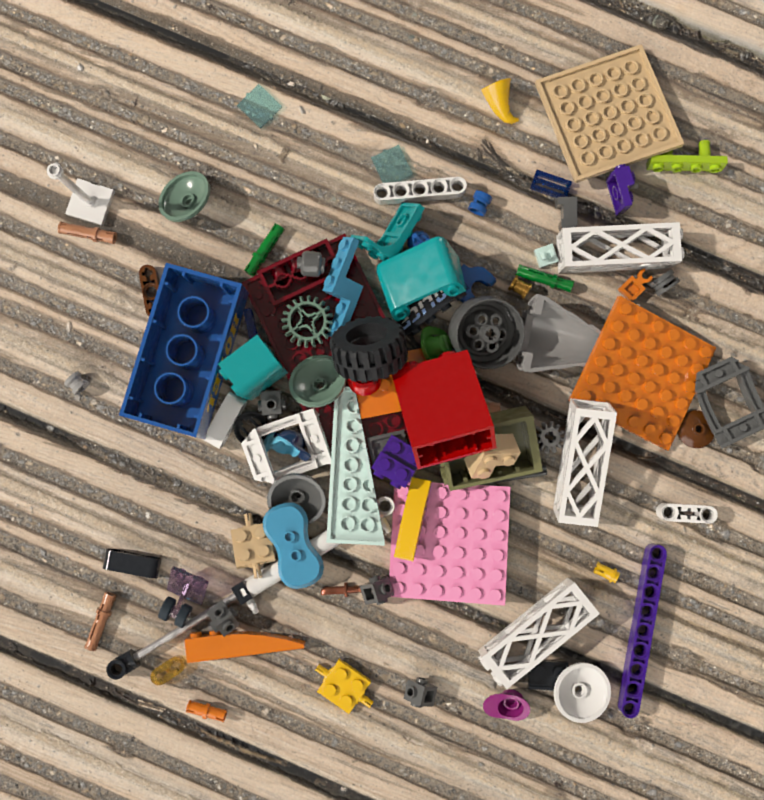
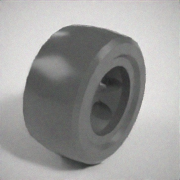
(506, 344)

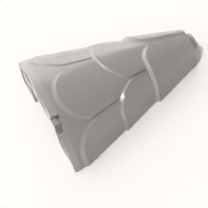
(554, 337)

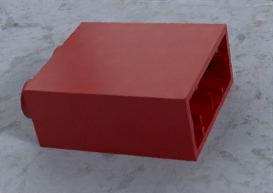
(444, 409)

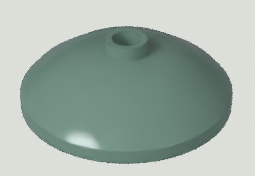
(184, 196)
(313, 374)

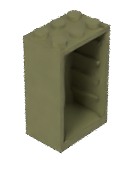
(513, 421)

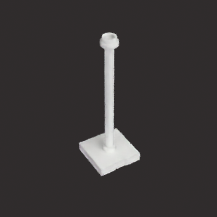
(88, 200)

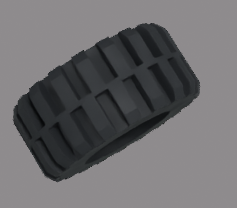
(369, 349)

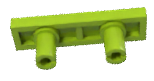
(692, 163)

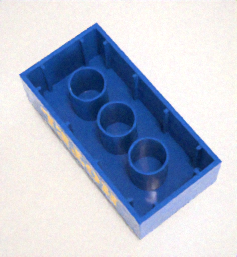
(180, 351)

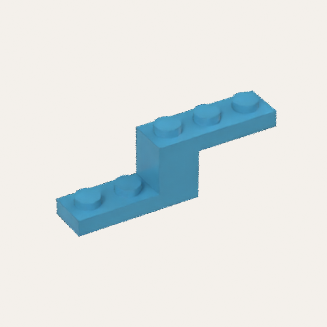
(340, 286)

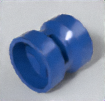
(480, 203)

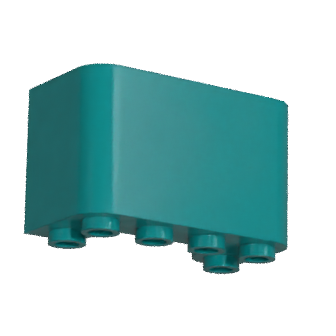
(252, 369)

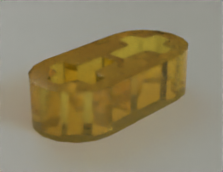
(170, 673)

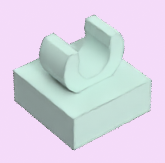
(546, 255)

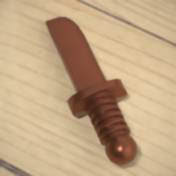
(341, 590)

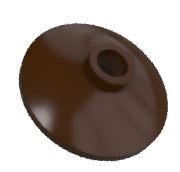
(687, 431)

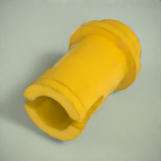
(606, 572)

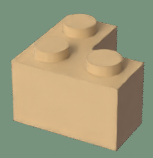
(483, 463)

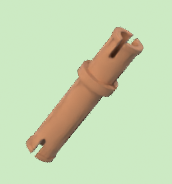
(94, 234)
(98, 626)

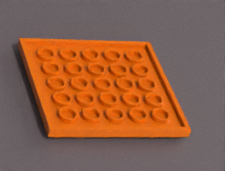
(644, 371)

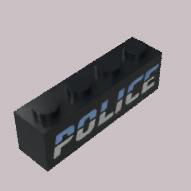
(426, 309)

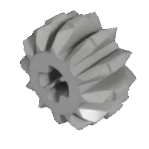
(553, 432)

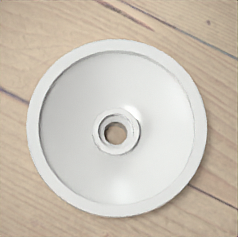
(591, 697)

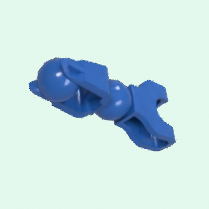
(470, 275)

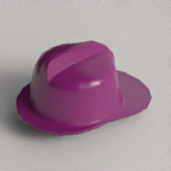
(507, 705)

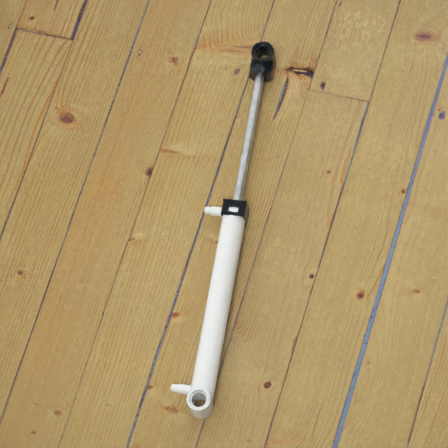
(243, 592)

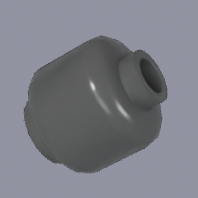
(311, 264)

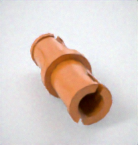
(206, 711)

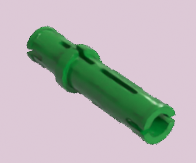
(259, 257)
(545, 278)

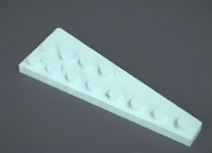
(352, 495)

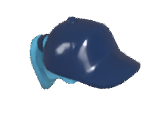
(287, 442)

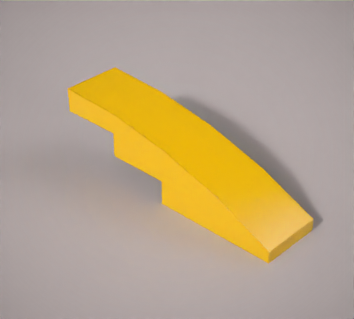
(412, 519)

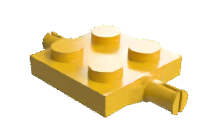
(344, 686)

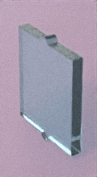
(259, 106)
(392, 165)

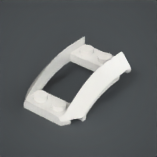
(314, 439)

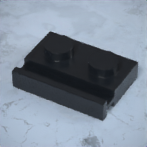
(545, 674)

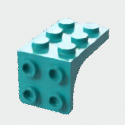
(396, 233)

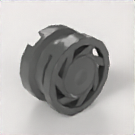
(663, 280)

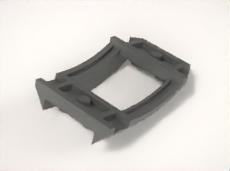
(741, 427)

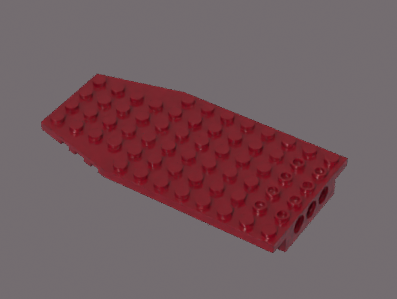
(283, 282)

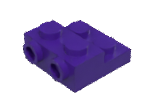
(618, 185)
(396, 463)

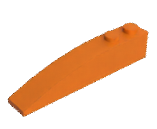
(235, 644)

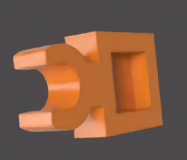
(633, 286)

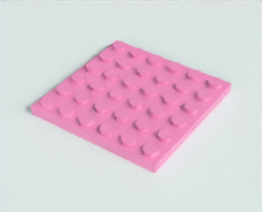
(459, 546)

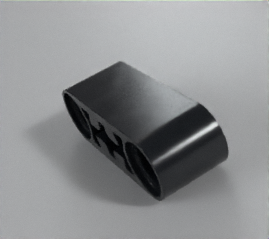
(131, 563)

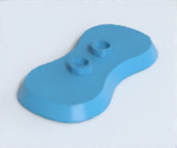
(297, 559)

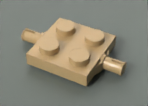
(252, 546)

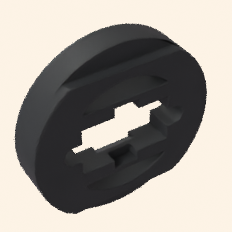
(245, 416)

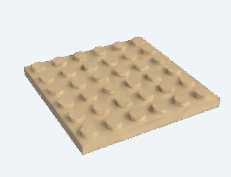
(609, 113)

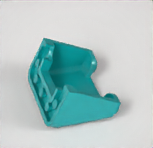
(419, 274)

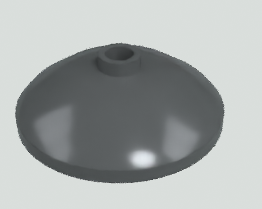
(311, 498)

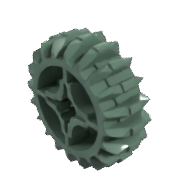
(299, 326)

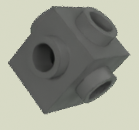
(269, 397)
(380, 588)
(226, 621)
(420, 692)

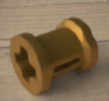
(520, 287)

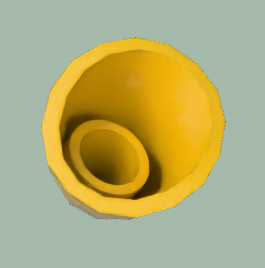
(498, 99)

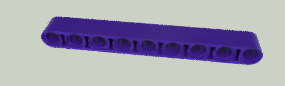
(645, 638)

